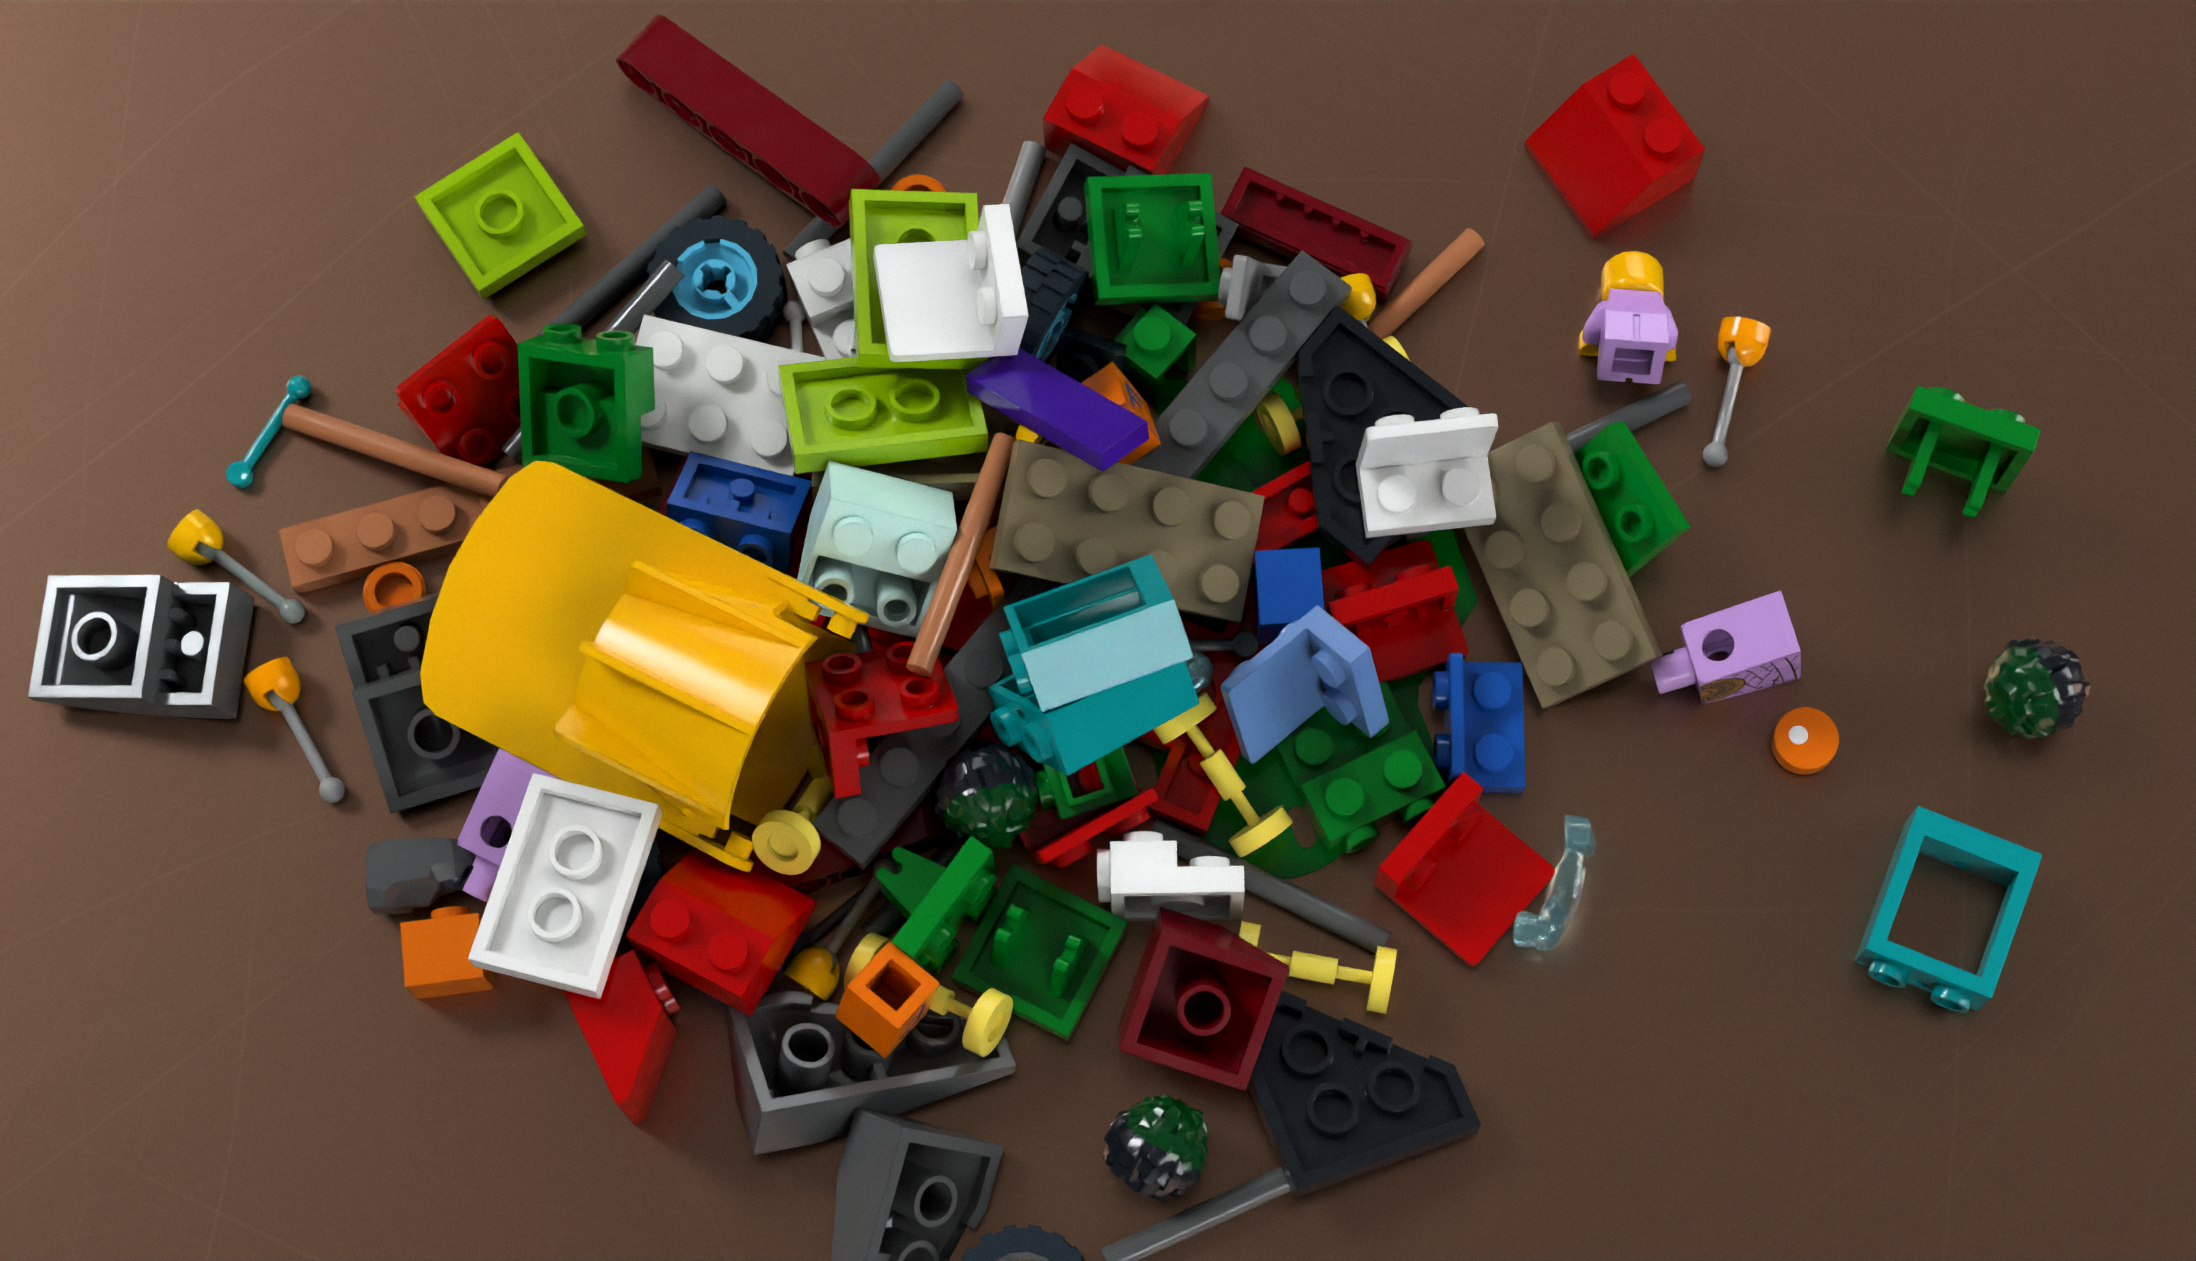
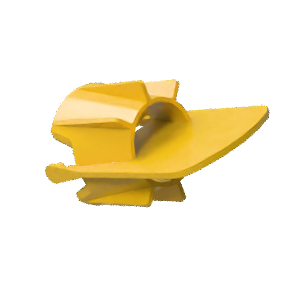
(630, 655)

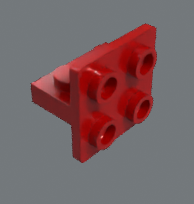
(467, 394)
(1398, 609)

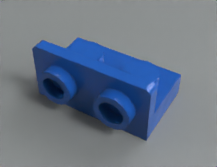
(741, 507)
(1481, 723)

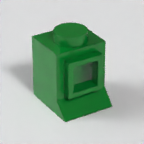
(1153, 345)
(1114, 778)

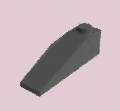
(808, 1072)
(909, 1189)

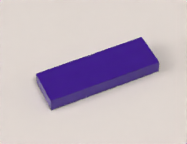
(1058, 408)

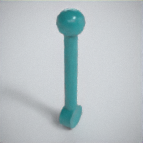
(240, 472)

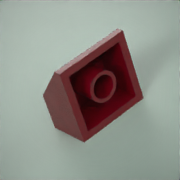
(1201, 1000)

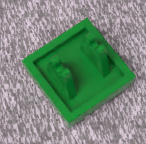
(1152, 238)
(1963, 441)
(1630, 496)
(938, 900)
(1041, 951)

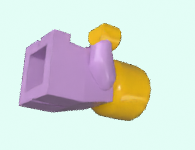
(1631, 324)

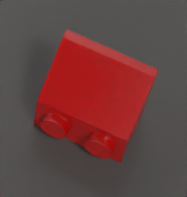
(1122, 113)
(1616, 147)
(720, 928)
(630, 1031)

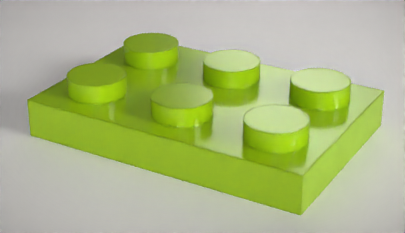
(891, 219)
(877, 414)

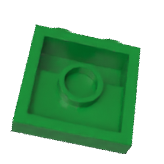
(585, 401)
(1358, 781)

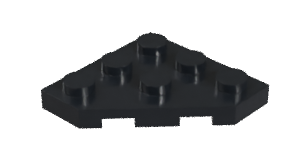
(1345, 387)
(1349, 1097)

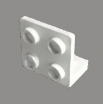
(954, 294)
(1426, 473)

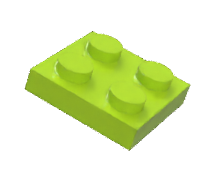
(500, 215)

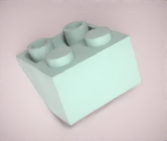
(878, 545)

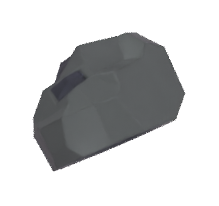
(413, 873)

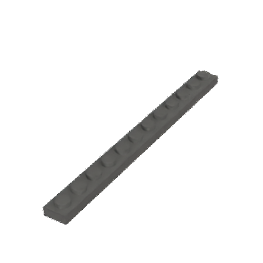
(1190, 435)

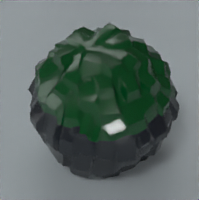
(2035, 688)
(987, 795)
(1157, 1147)

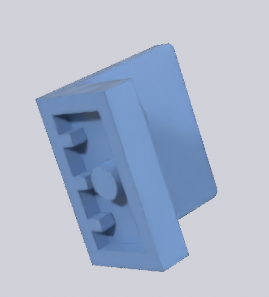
(1295, 676)

